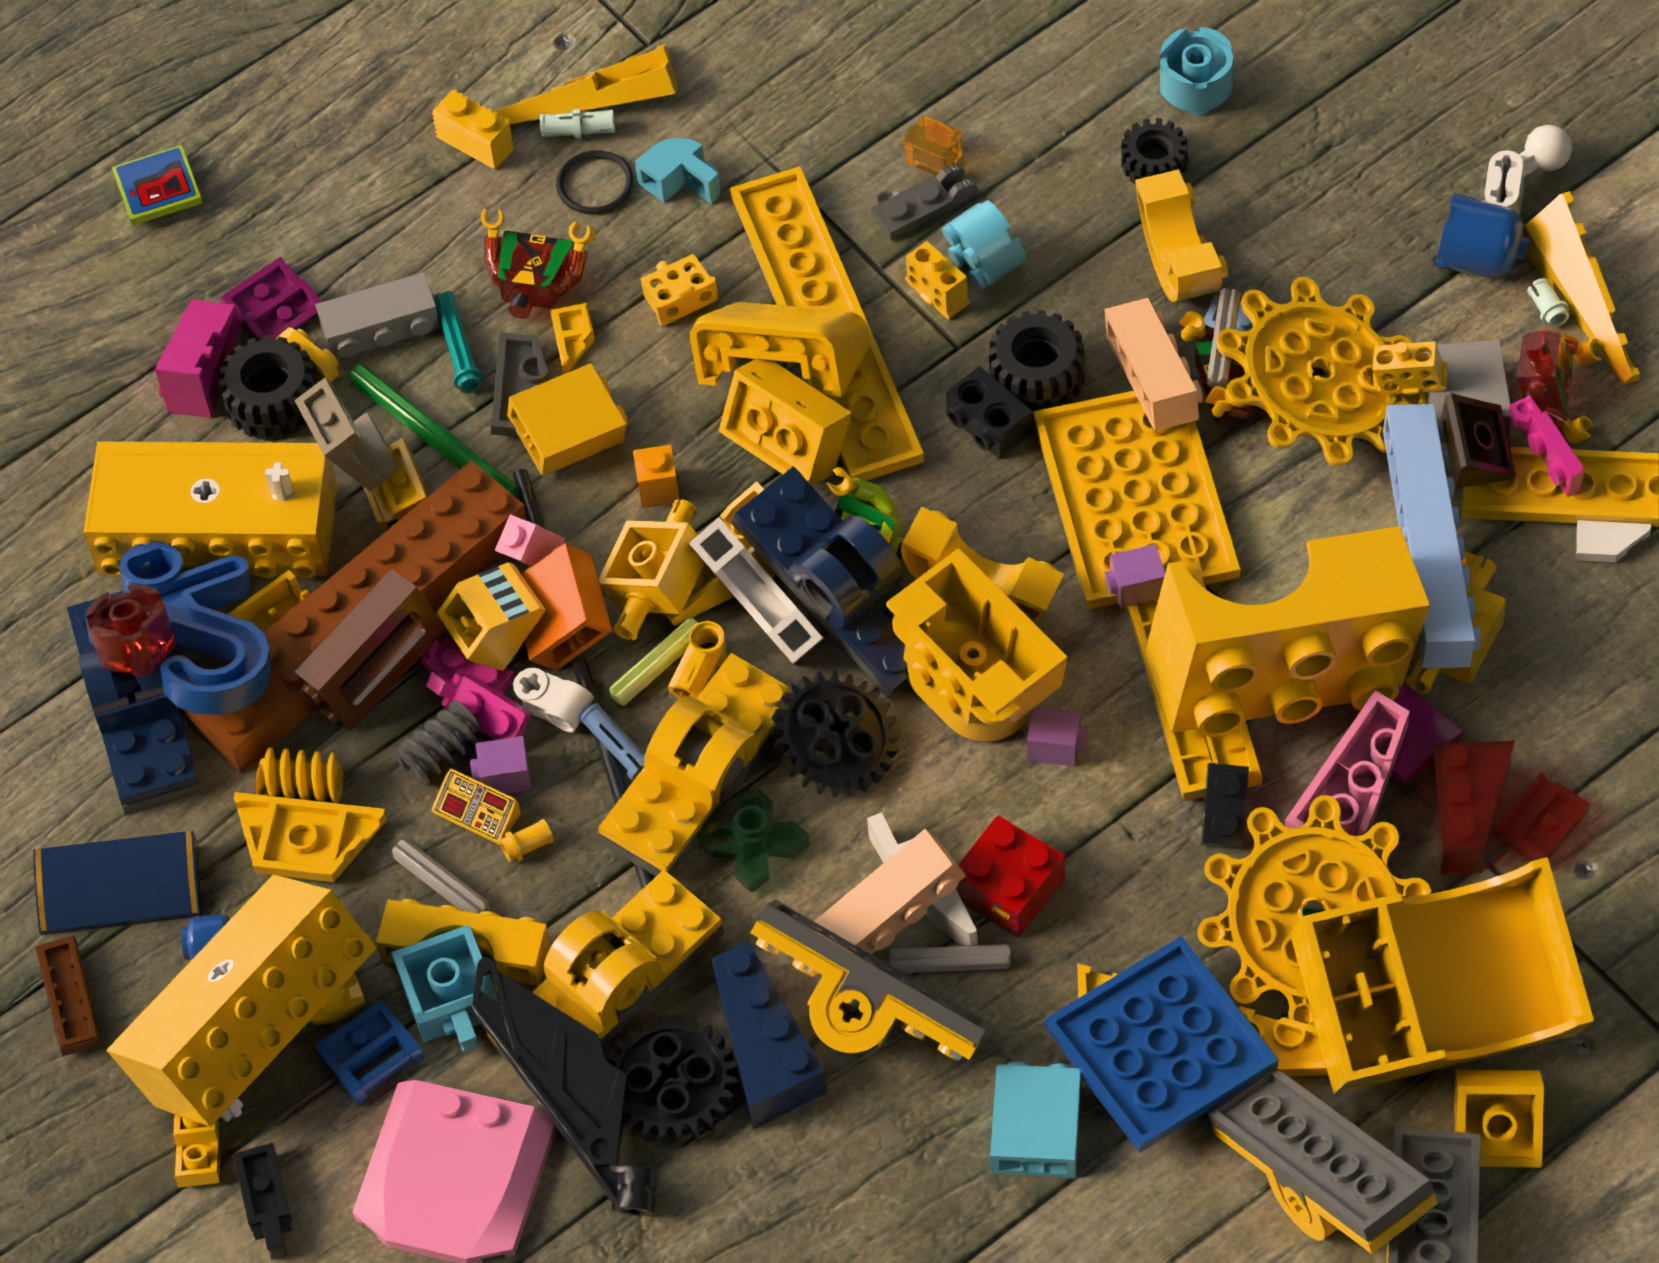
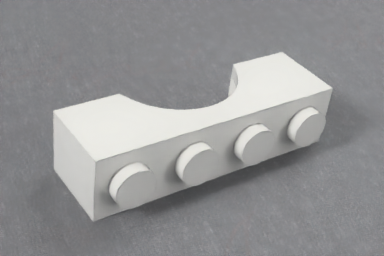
(756, 590)

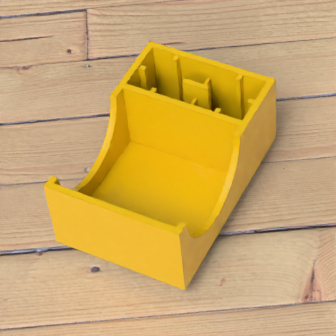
(1317, 648)
(1440, 977)

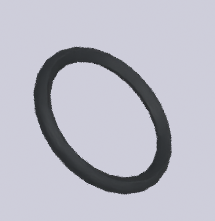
(594, 154)

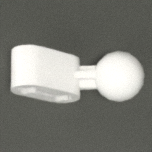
(1545, 149)

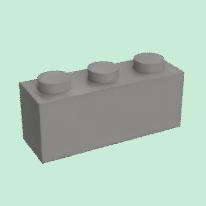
(378, 316)

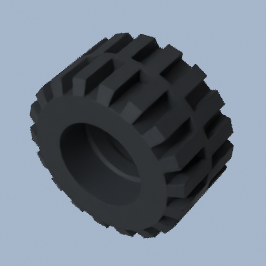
(1038, 338)
(263, 364)

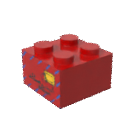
(1009, 876)

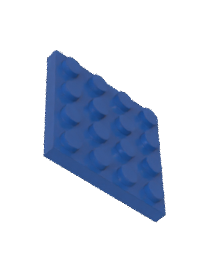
(1160, 1043)

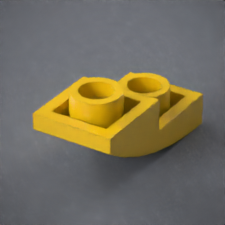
(196, 1153)

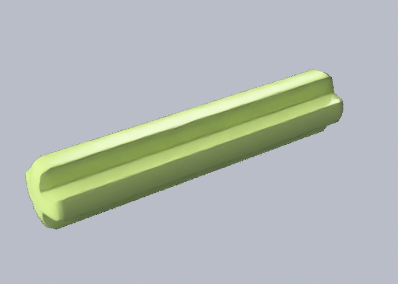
(652, 664)

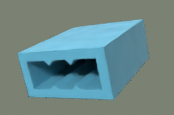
(1035, 1120)

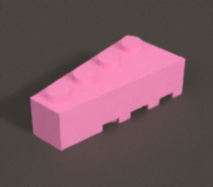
(1358, 766)

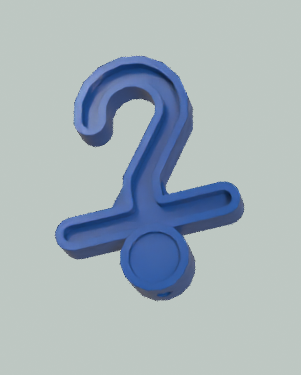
(190, 606)

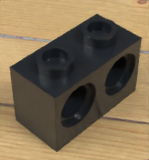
(993, 408)

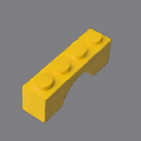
(514, 944)

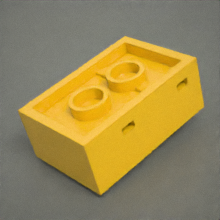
(784, 420)

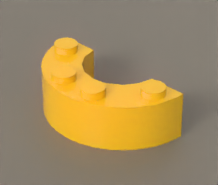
(1179, 255)
(1025, 584)

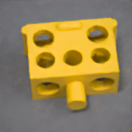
(937, 280)
(677, 287)
(1409, 368)

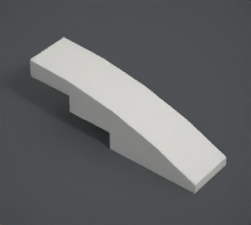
(946, 912)

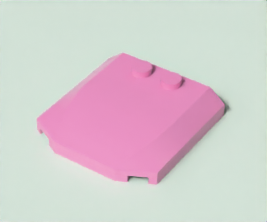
(454, 1173)

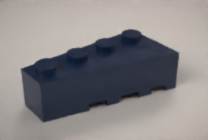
(767, 1044)

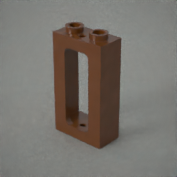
(356, 640)

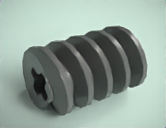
(438, 742)

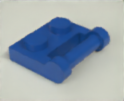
(360, 1043)

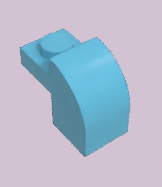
(677, 164)

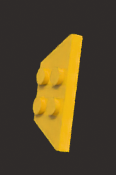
(305, 835)

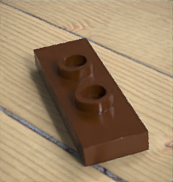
(68, 995)

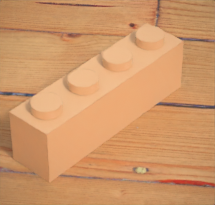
(1153, 364)
(894, 894)

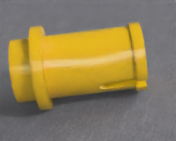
(526, 840)

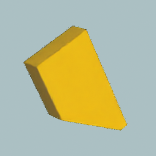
(572, 333)

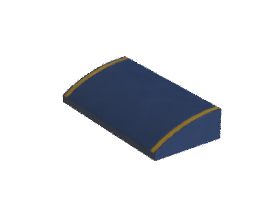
(117, 882)

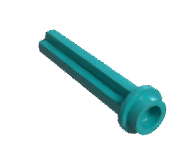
(467, 376)

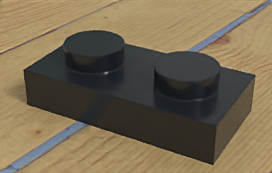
(1224, 805)

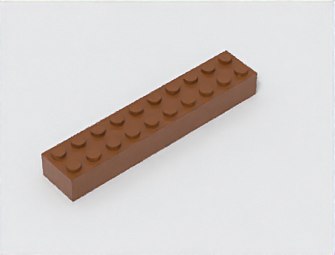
(431, 547)

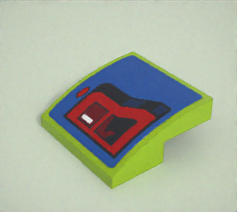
(157, 185)

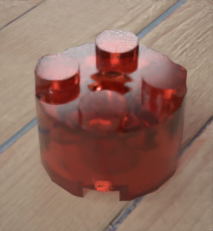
(131, 630)

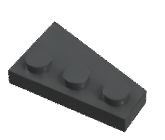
(517, 369)

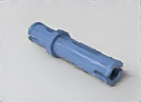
(597, 722)

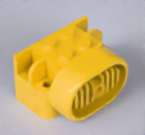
(973, 651)

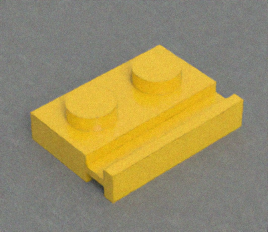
(400, 491)

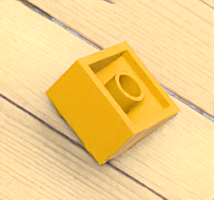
(1505, 1112)

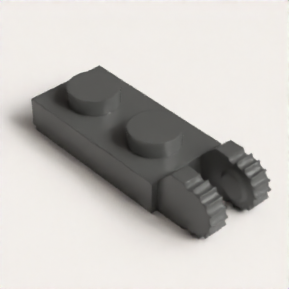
(923, 202)

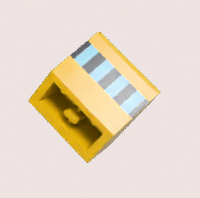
(491, 615)

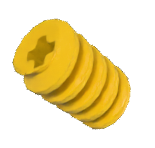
(300, 776)

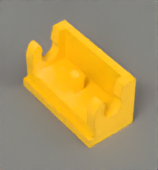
(271, 602)

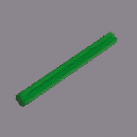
(423, 424)

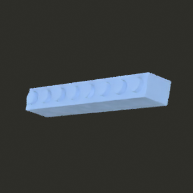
(1429, 528)

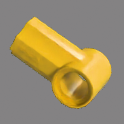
(697, 663)

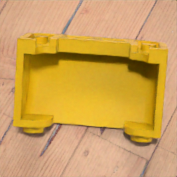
(822, 340)

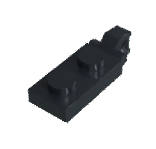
(264, 1196)

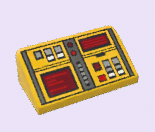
(476, 806)

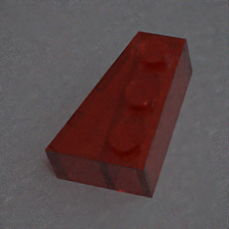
(1467, 798)

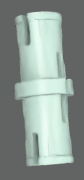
(577, 123)

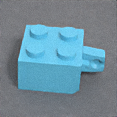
(440, 985)

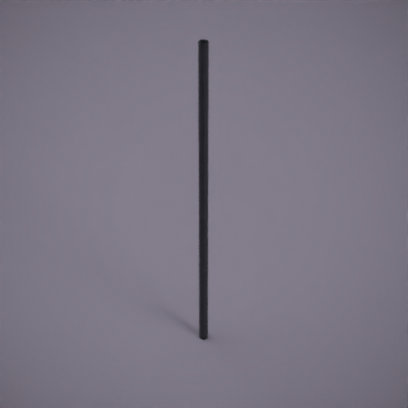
(580, 667)

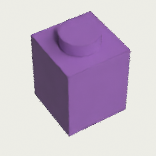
(1135, 576)
(1055, 736)
(502, 765)

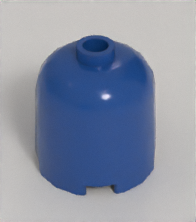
(1481, 238)

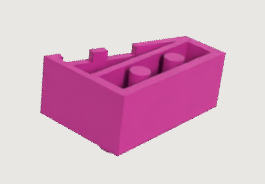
(194, 356)

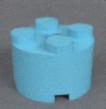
(1196, 70)
(983, 244)

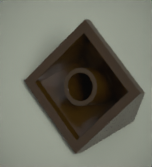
(1476, 441)

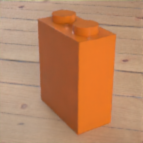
(573, 605)

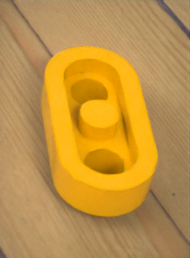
(323, 360)

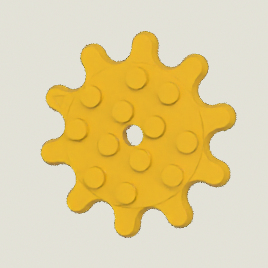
(1280, 362)
(1282, 876)

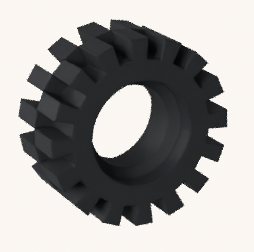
(1153, 137)

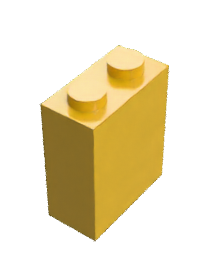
(567, 419)

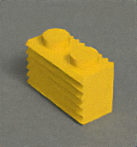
(473, 129)

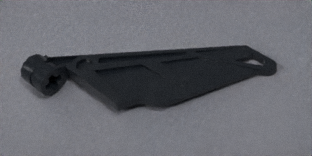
(570, 1081)

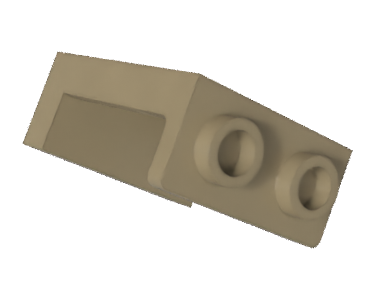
(349, 444)

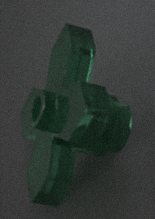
(753, 839)

